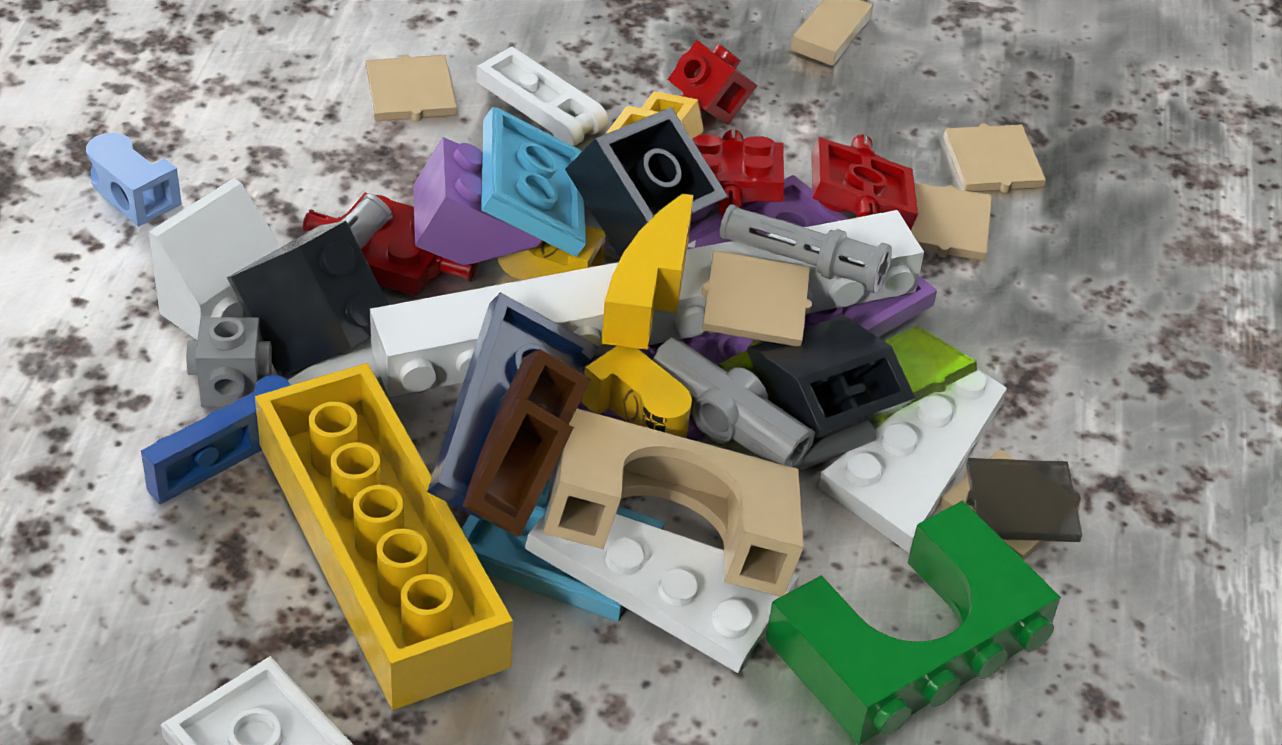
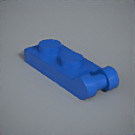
(205, 446)

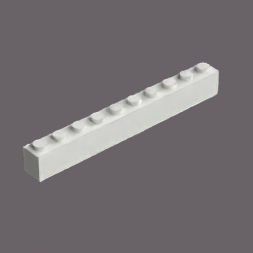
(433, 338)

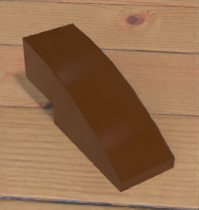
(525, 441)

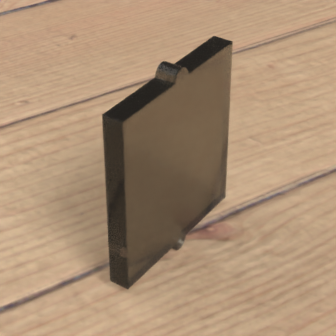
(1025, 499)

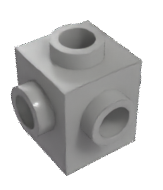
(228, 359)

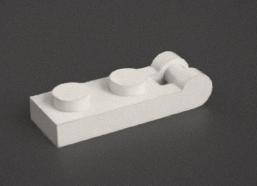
(542, 96)

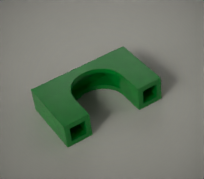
(879, 680)

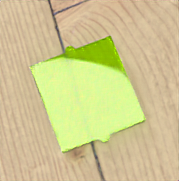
(929, 362)

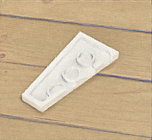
(914, 457)
(667, 583)

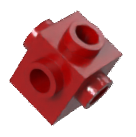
(712, 80)

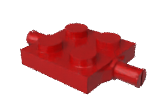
(745, 167)
(861, 181)
(393, 251)

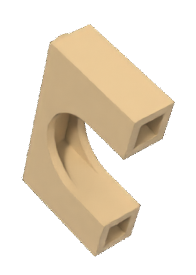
(742, 496)

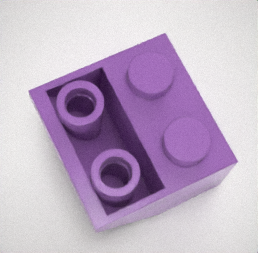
(450, 213)

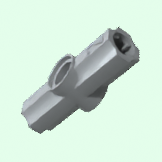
(735, 406)

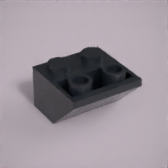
(833, 377)

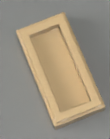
(831, 29)

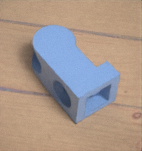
(130, 180)

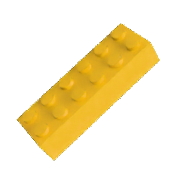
(381, 538)

